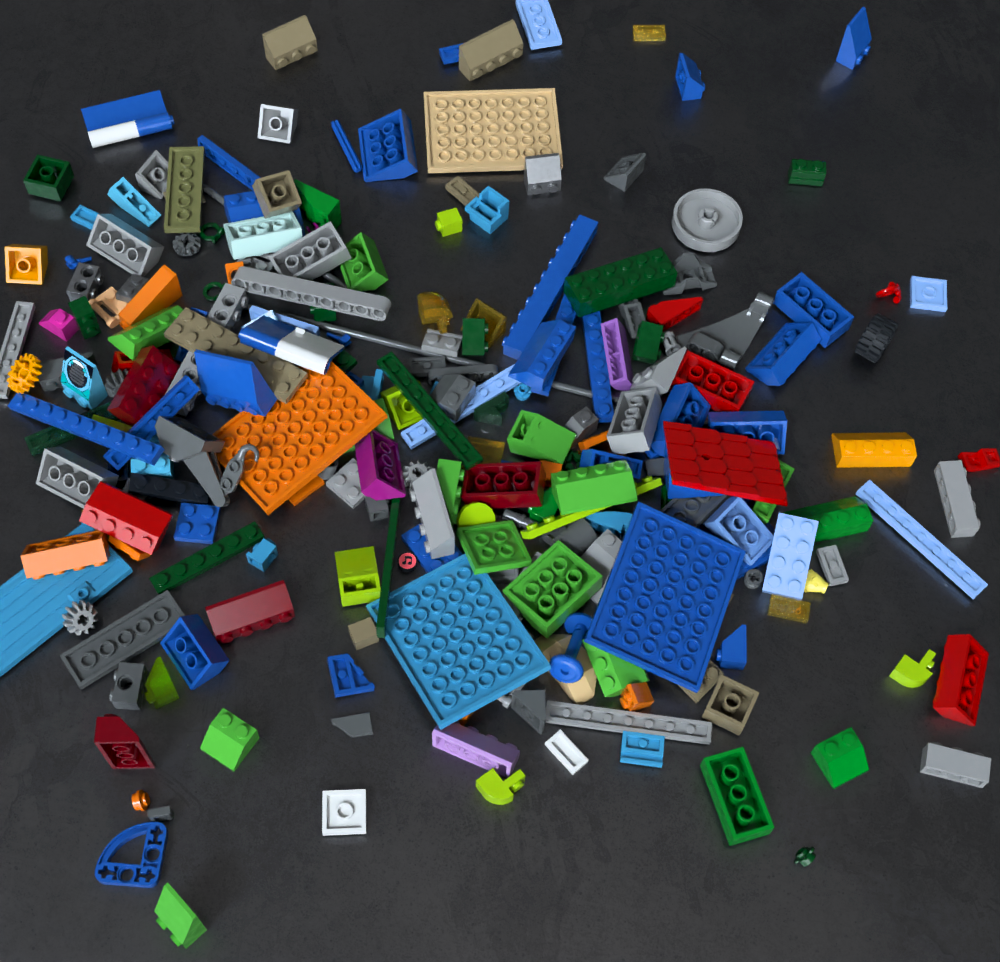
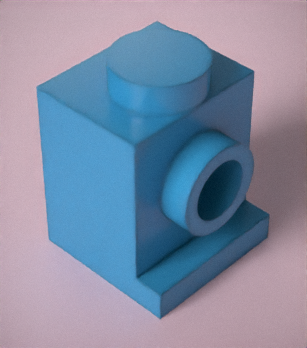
(262, 554)

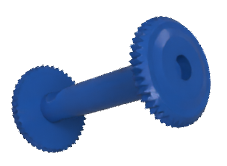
(566, 666)

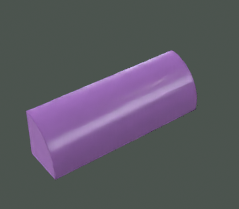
(617, 354)

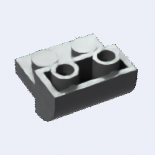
(575, 535)

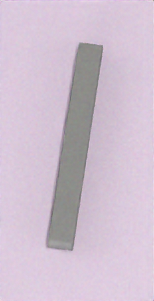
(312, 293)

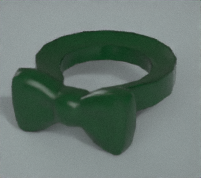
(220, 231)
(208, 287)

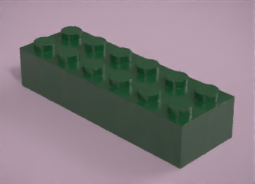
(620, 282)

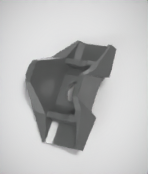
(690, 265)

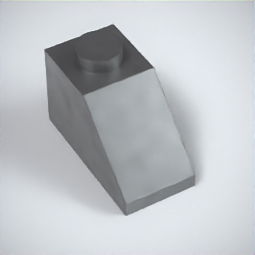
(582, 424)

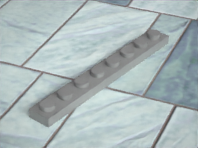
(620, 720)

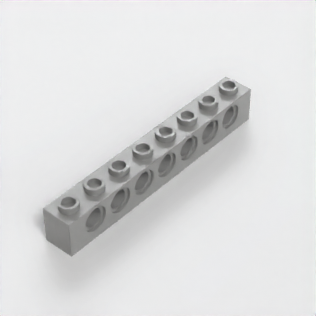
(221, 310)

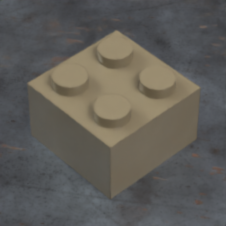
(277, 194)
(730, 705)

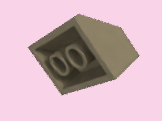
(289, 42)

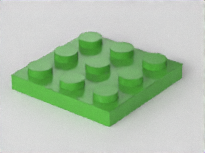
(493, 547)

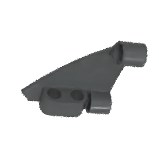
(729, 338)

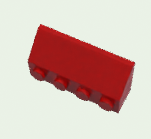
(126, 517)
(961, 679)

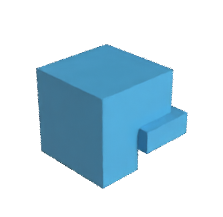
(488, 210)

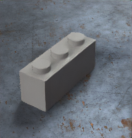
(955, 764)

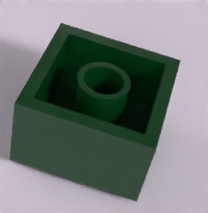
(48, 177)

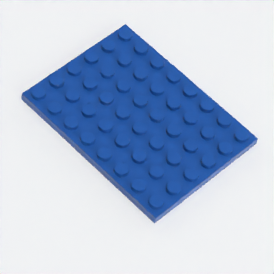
(666, 597)

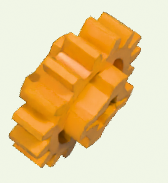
(24, 373)

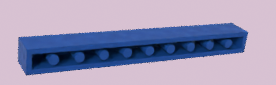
(551, 285)

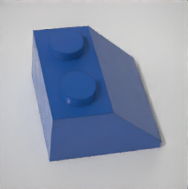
(689, 78)

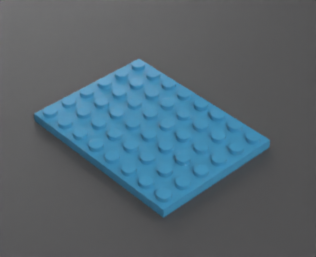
(458, 640)

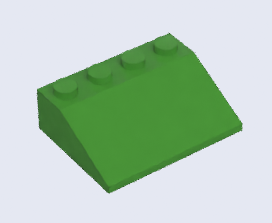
(553, 588)

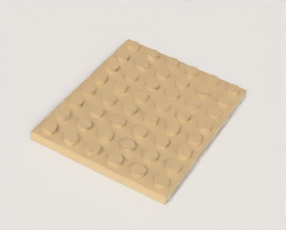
(489, 129)

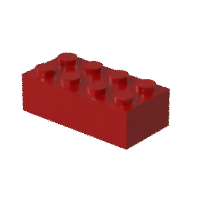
(718, 385)

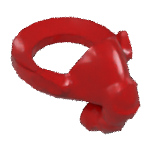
(891, 289)

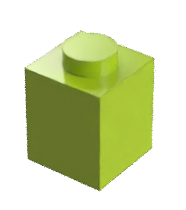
(449, 222)

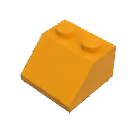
(26, 263)

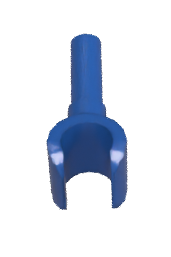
(72, 263)
(344, 340)

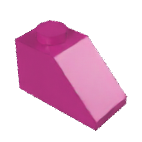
(60, 324)

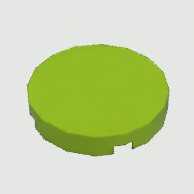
(475, 514)

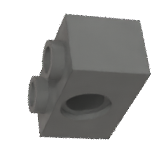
(133, 696)

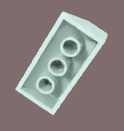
(261, 235)

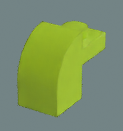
(911, 673)
(497, 790)

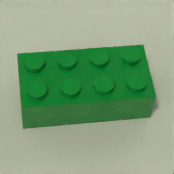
(736, 796)

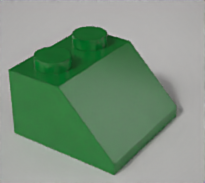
(841, 757)

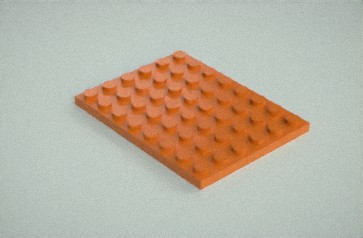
(299, 436)

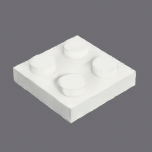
(344, 812)

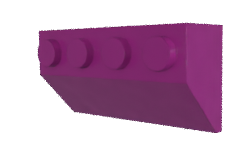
(379, 467)

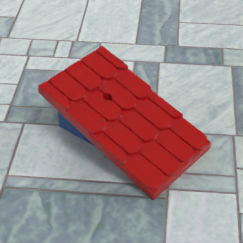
(719, 464)

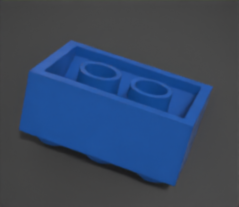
(194, 650)

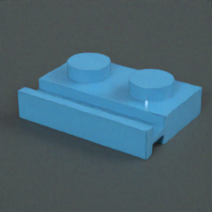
(642, 749)

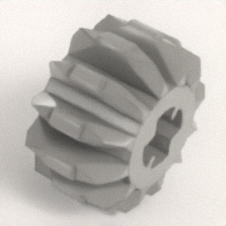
(414, 470)
(86, 620)

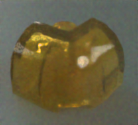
(434, 309)

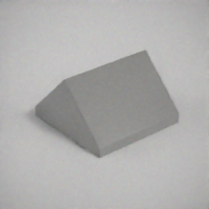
(153, 175)

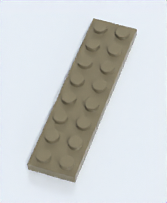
(197, 332)

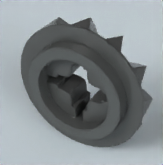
(191, 247)

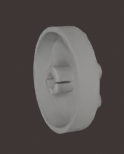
(707, 220)

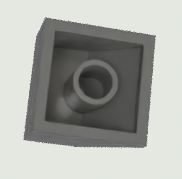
(454, 394)

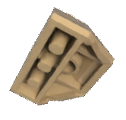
(582, 690)

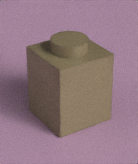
(363, 633)

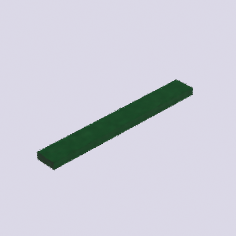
(429, 411)
(388, 568)

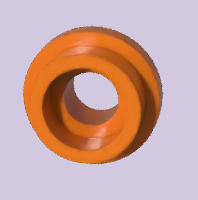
(140, 800)

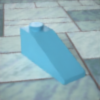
(133, 202)

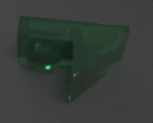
(490, 410)

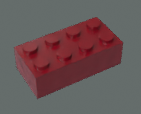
(143, 385)
(505, 484)

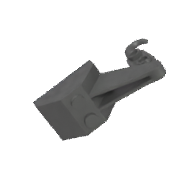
(198, 450)

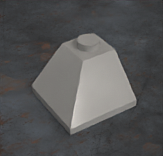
(277, 123)

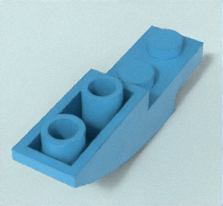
(614, 521)

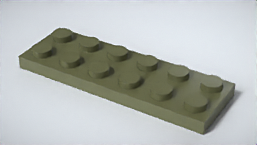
(184, 190)

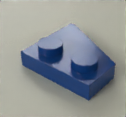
(347, 677)

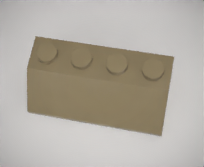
(490, 50)

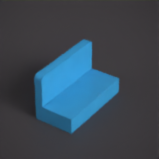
(373, 385)

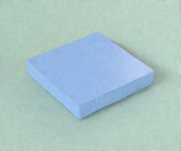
(928, 293)

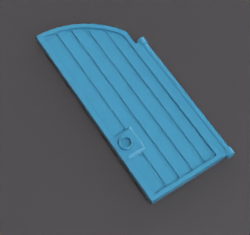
(34, 607)

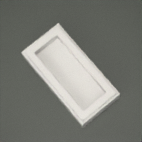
(566, 752)

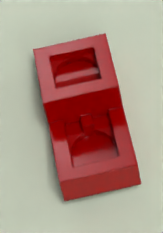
(981, 460)

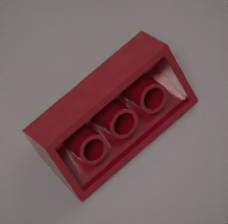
(250, 612)
(120, 744)

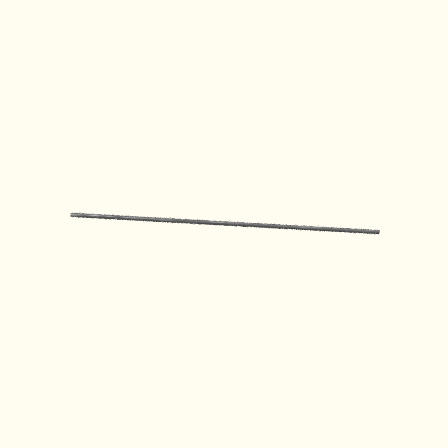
(416, 349)

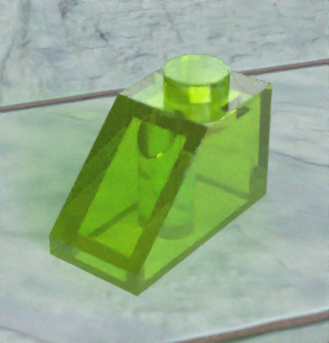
(160, 686)

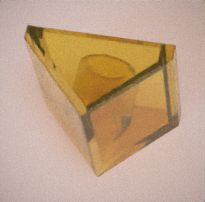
(495, 320)

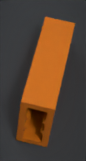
(154, 296)

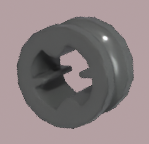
(749, 574)

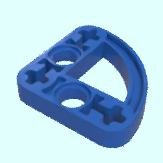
(146, 865)

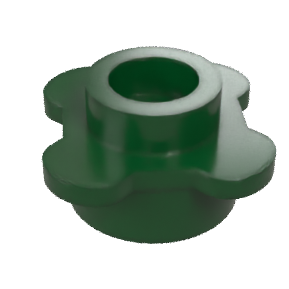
(805, 856)

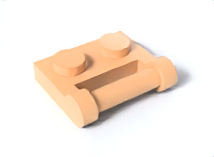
(109, 300)

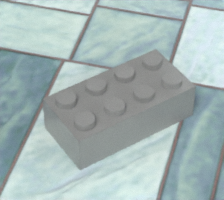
(312, 254)
(634, 421)

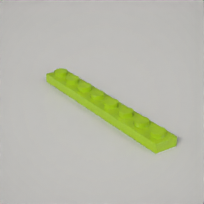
(551, 522)

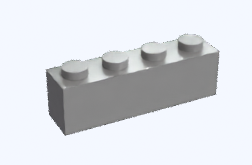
(956, 499)

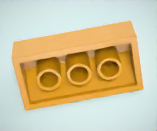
(873, 449)

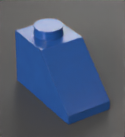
(733, 650)

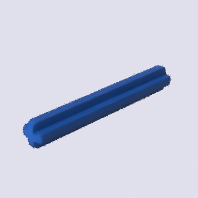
(346, 146)

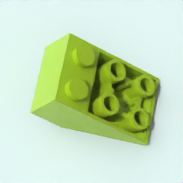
(357, 576)

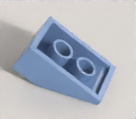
(740, 527)

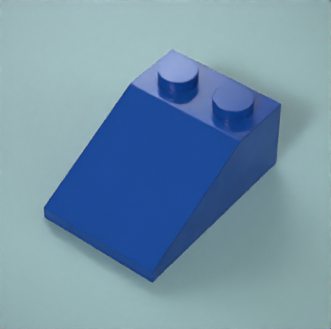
(855, 41)

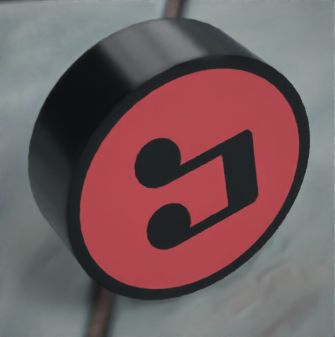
(407, 562)

